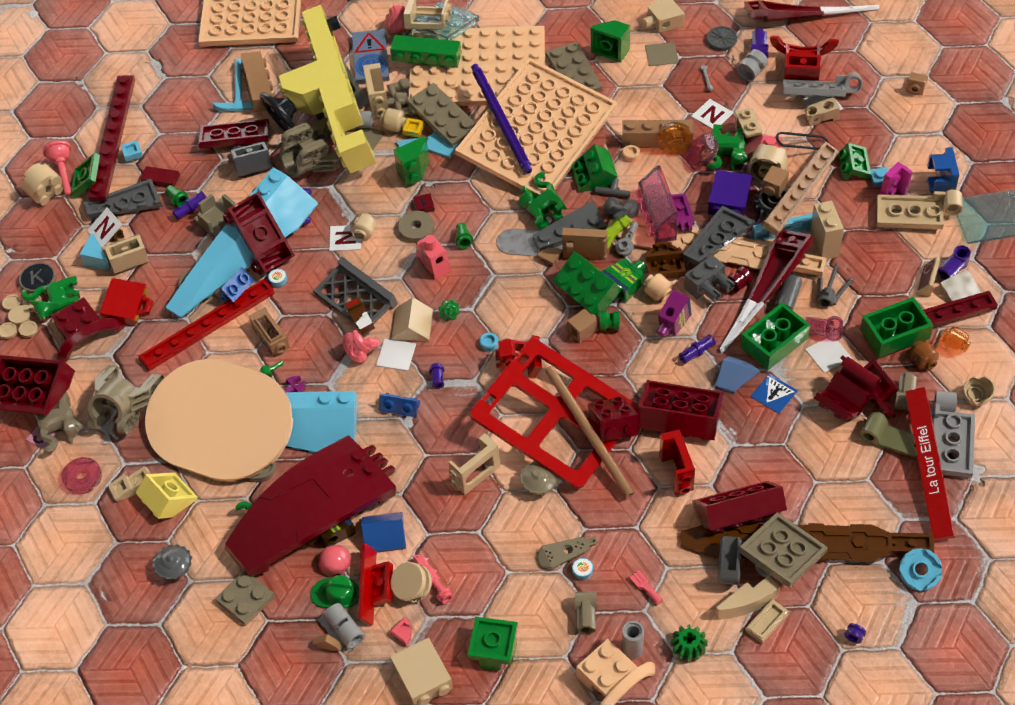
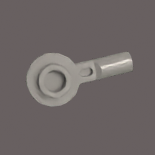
(625, 245)

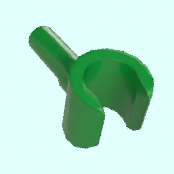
(268, 370)

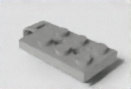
(823, 88)
(955, 424)

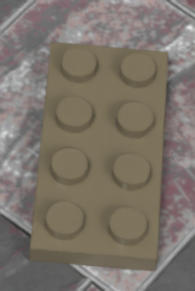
(573, 63)
(442, 114)

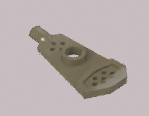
(557, 551)

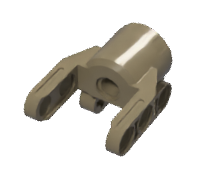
(304, 153)
(119, 394)

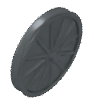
(721, 38)

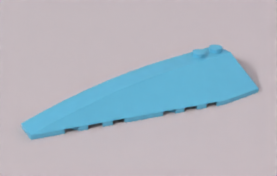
(228, 251)
(322, 418)

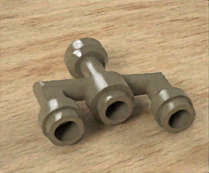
(400, 99)

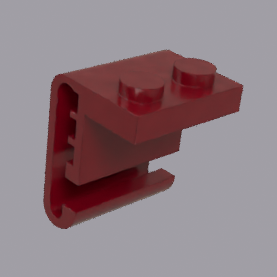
(848, 390)

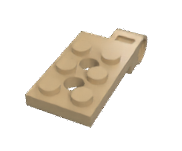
(929, 207)

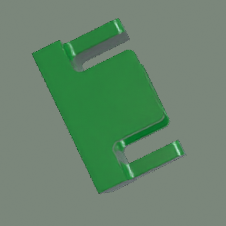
(493, 642)

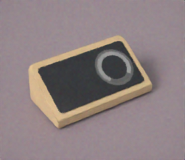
(928, 277)

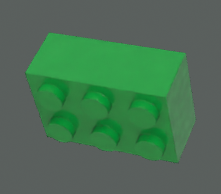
(587, 284)
(896, 327)
(775, 336)

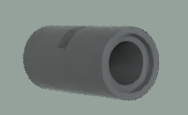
(789, 291)

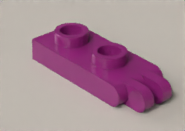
(685, 215)

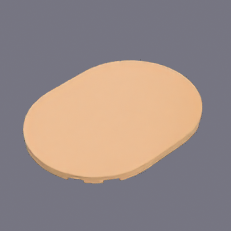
(219, 420)

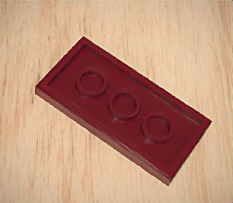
(234, 133)

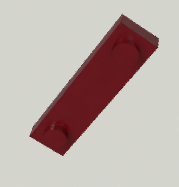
(961, 308)

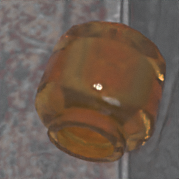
(955, 340)

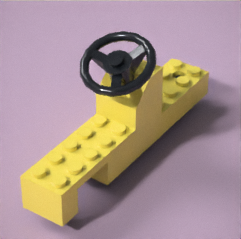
(325, 89)

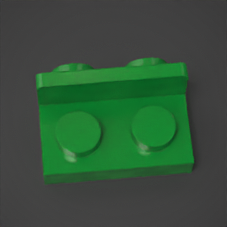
(854, 161)

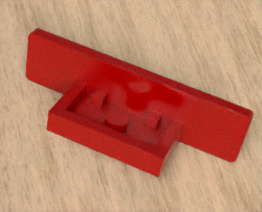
(374, 584)

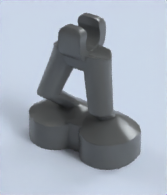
(617, 209)

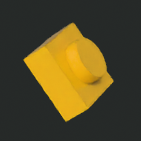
(413, 127)

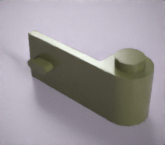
(879, 433)

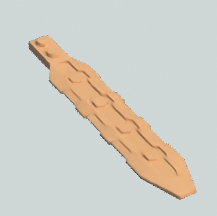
(740, 251)

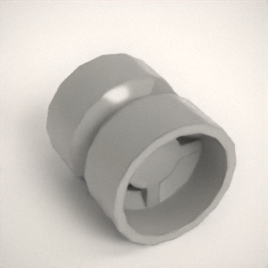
(752, 65)

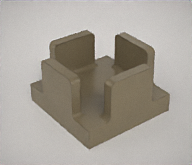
(211, 214)

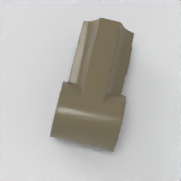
(906, 382)
(586, 606)

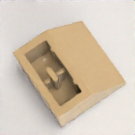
(126, 253)

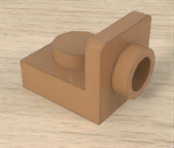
(916, 83)

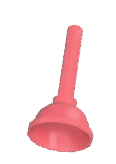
(58, 153)

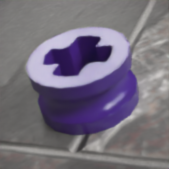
(855, 633)

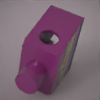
(674, 314)

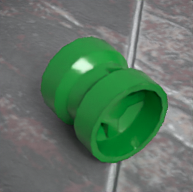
(610, 320)

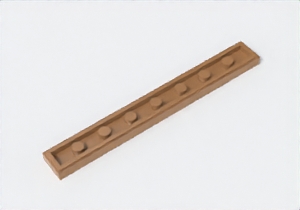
(800, 189)

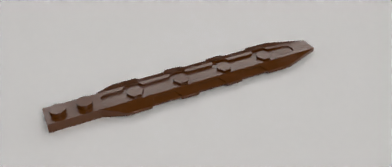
(850, 542)

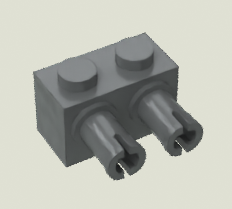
(251, 158)
(705, 277)

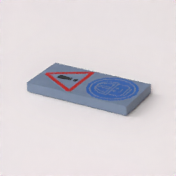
(368, 49)

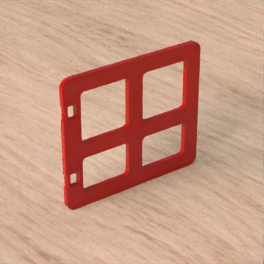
(530, 445)

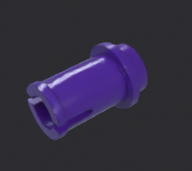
(437, 375)

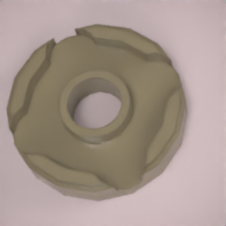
(415, 218)

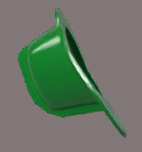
(335, 590)

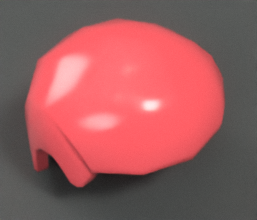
(334, 560)

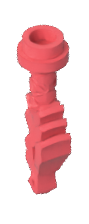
(444, 594)

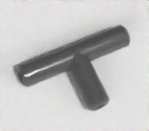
(612, 191)

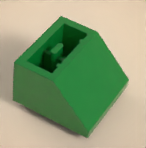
(594, 169)

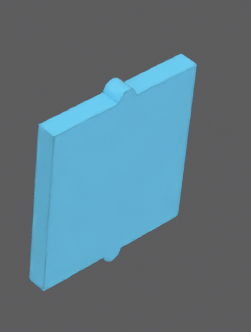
(439, 146)

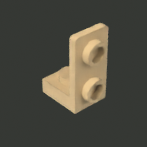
(748, 122)

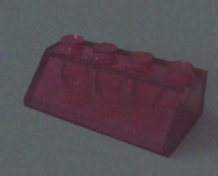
(658, 206)

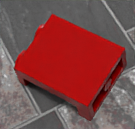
(673, 447)

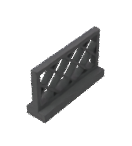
(362, 280)

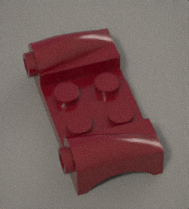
(259, 233)

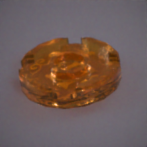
(674, 138)

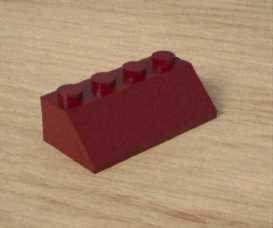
(740, 505)

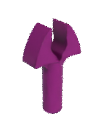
(291, 381)

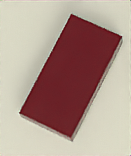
(160, 176)

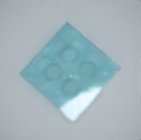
(458, 22)

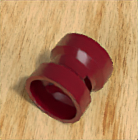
(741, 278)

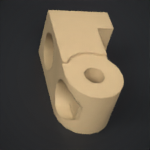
(822, 111)

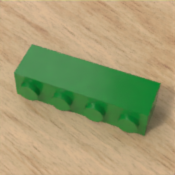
(426, 51)

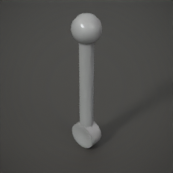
(704, 70)

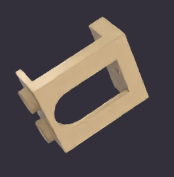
(413, 10)
(375, 89)
(488, 453)

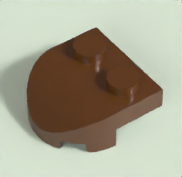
(665, 260)

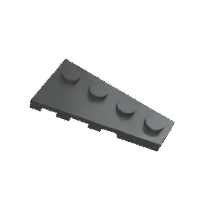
(129, 199)
(583, 218)
(717, 234)

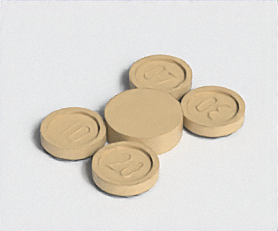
(19, 316)

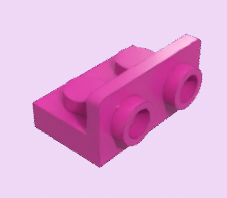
(896, 180)

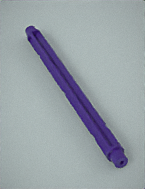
(501, 118)

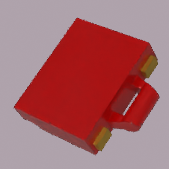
(125, 300)

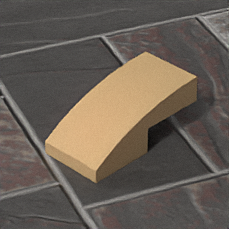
(127, 486)

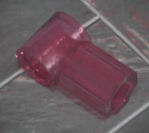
(830, 327)

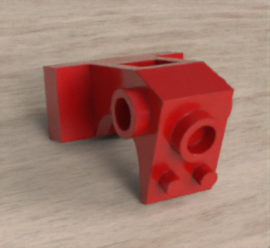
(507, 353)

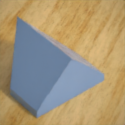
(735, 374)

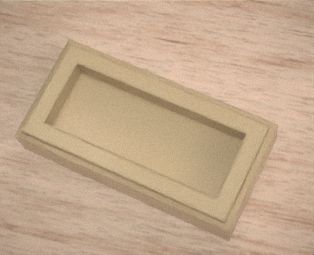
(767, 621)

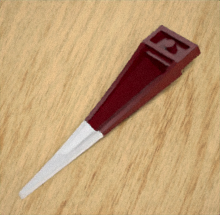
(778, 11)
(783, 257)

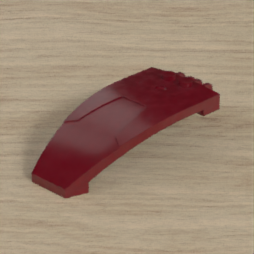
(309, 502)

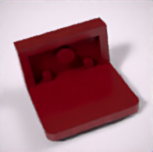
(615, 418)

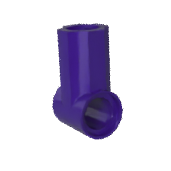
(759, 41)
(955, 263)

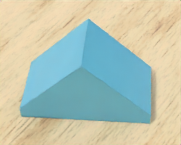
(93, 255)

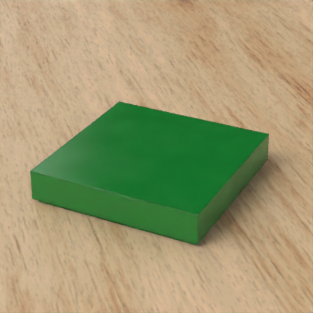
(85, 175)

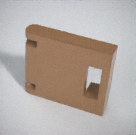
(586, 242)

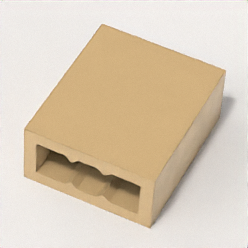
(826, 230)
(422, 672)

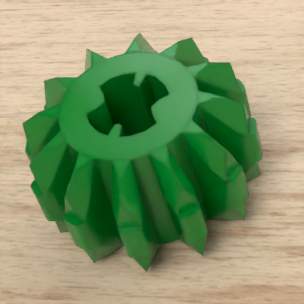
(691, 650)

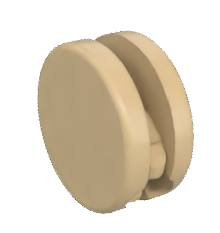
(411, 582)

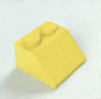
(165, 494)

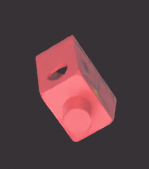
(430, 250)

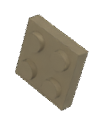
(245, 598)

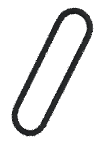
(799, 134)

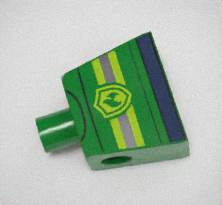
(627, 276)

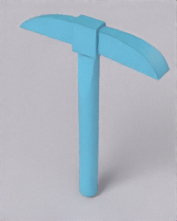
(238, 105)

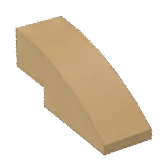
(748, 599)

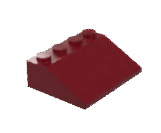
(32, 384)
(676, 407)

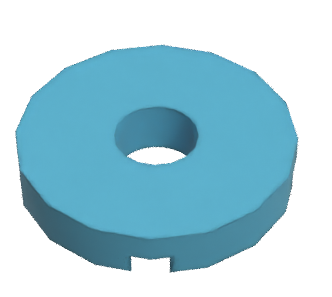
(917, 581)

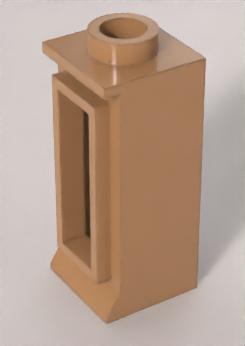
(275, 345)

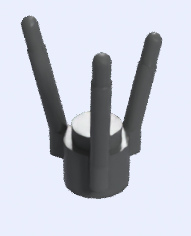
(826, 296)

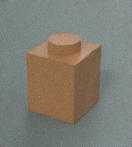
(775, 181)
(582, 325)

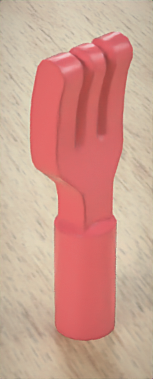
(641, 583)

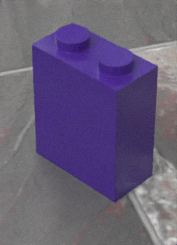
(730, 191)

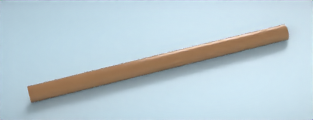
(589, 432)

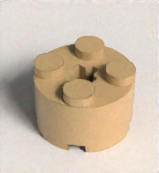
(763, 159)
(41, 183)

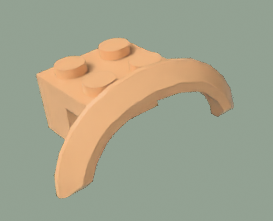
(611, 672)

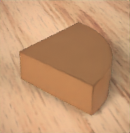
(550, 255)
(327, 643)

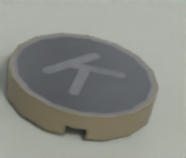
(36, 275)

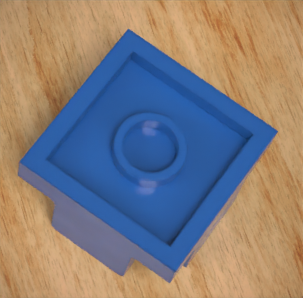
(948, 169)

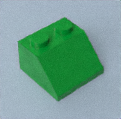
(610, 40)
(412, 161)

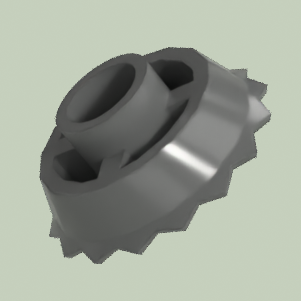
(172, 562)

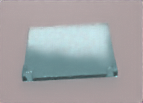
(988, 216)

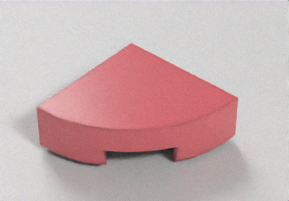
(402, 632)

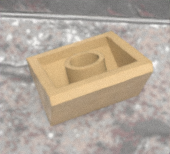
(412, 321)

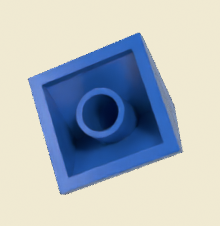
(384, 532)

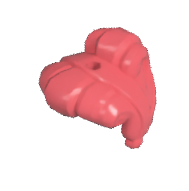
(395, 19)
(358, 347)

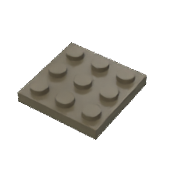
(783, 550)

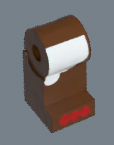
(359, 315)

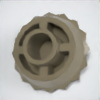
(537, 479)

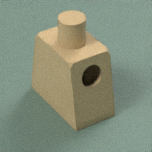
(664, 16)

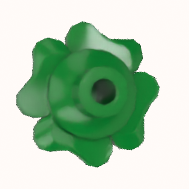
(449, 310)

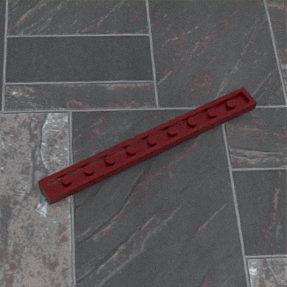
(112, 137)

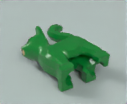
(730, 146)
(542, 204)
(58, 296)

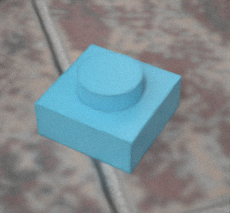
(131, 150)
(877, 176)

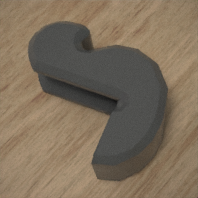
(729, 560)

